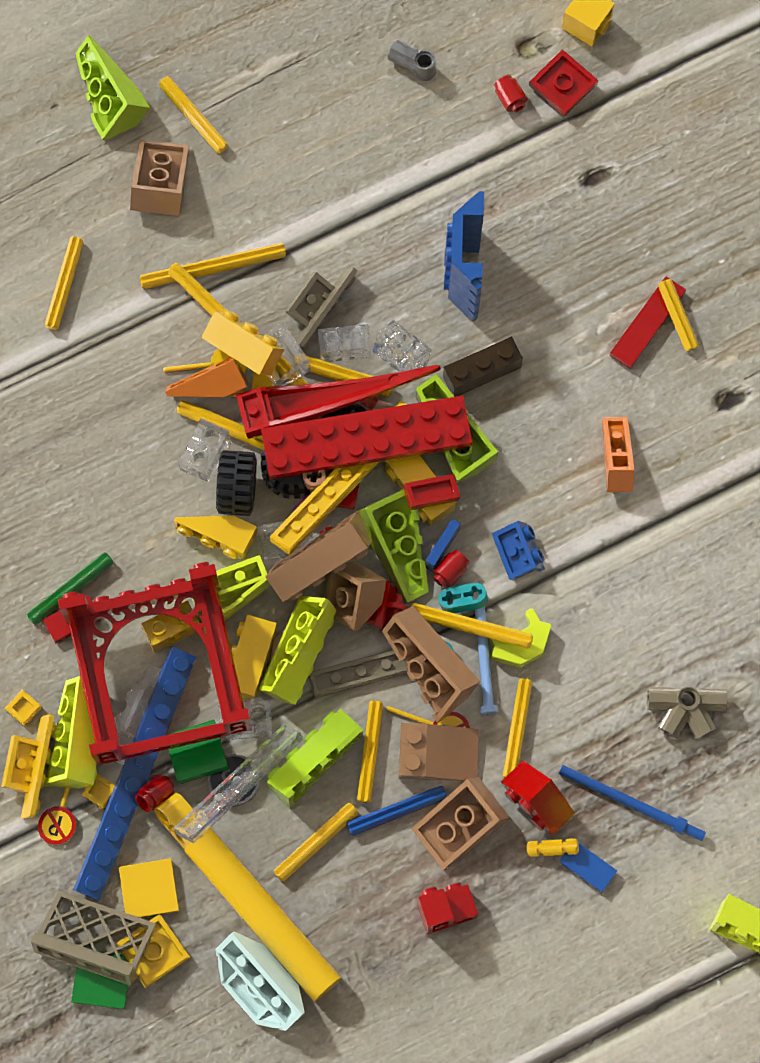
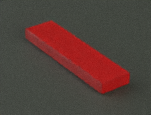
(643, 328)

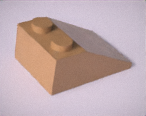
(159, 177)
(438, 752)
(460, 822)

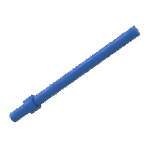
(678, 824)

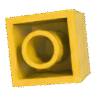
(588, 19)

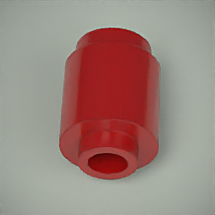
(510, 94)
(450, 569)
(154, 792)

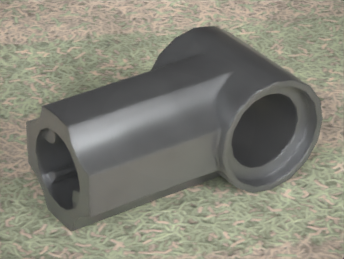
(412, 58)

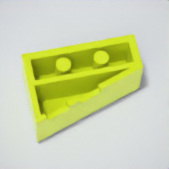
(240, 585)

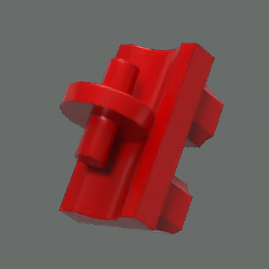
(390, 606)

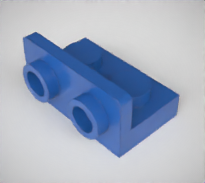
(518, 550)

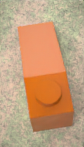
(214, 381)
(617, 454)

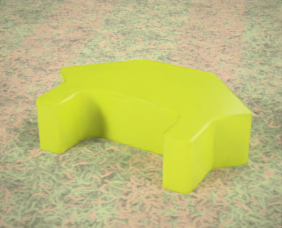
(521, 656)

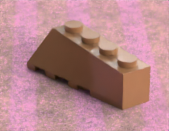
(430, 662)

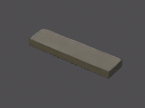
(356, 673)

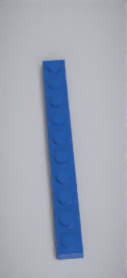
(133, 775)

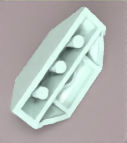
(258, 982)

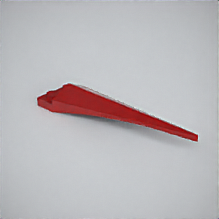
(300, 403)

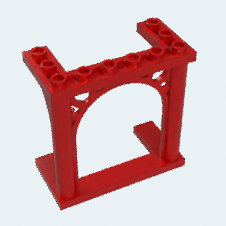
(81, 619)

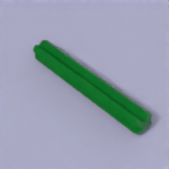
(74, 584)

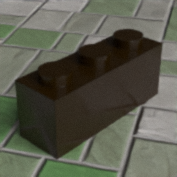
(482, 367)

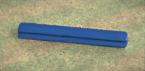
(396, 810)

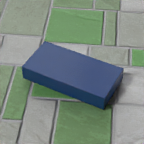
(442, 544)
(589, 868)

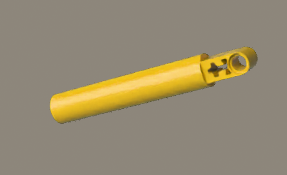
(252, 903)

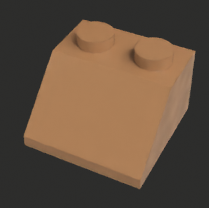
(355, 594)

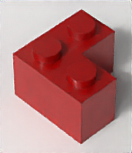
(537, 797)
(446, 908)

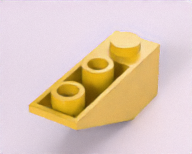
(223, 532)

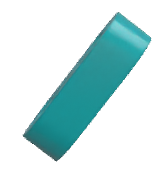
(463, 598)

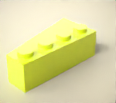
(738, 922)

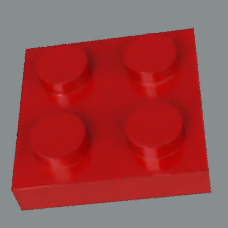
(563, 82)

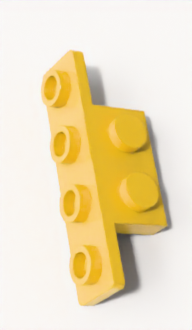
(26, 765)

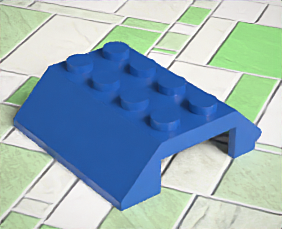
(464, 235)

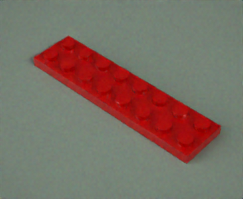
(366, 437)

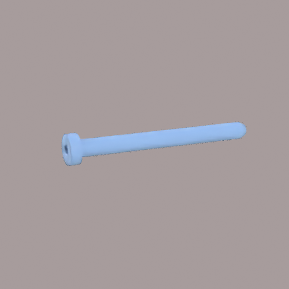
(488, 706)

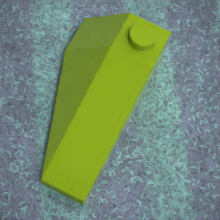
(113, 96)
(398, 543)

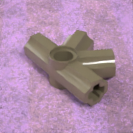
(678, 714)

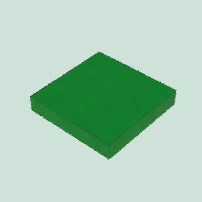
(198, 759)
(98, 990)

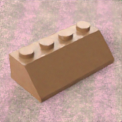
(319, 557)

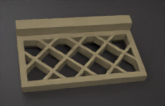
(86, 958)

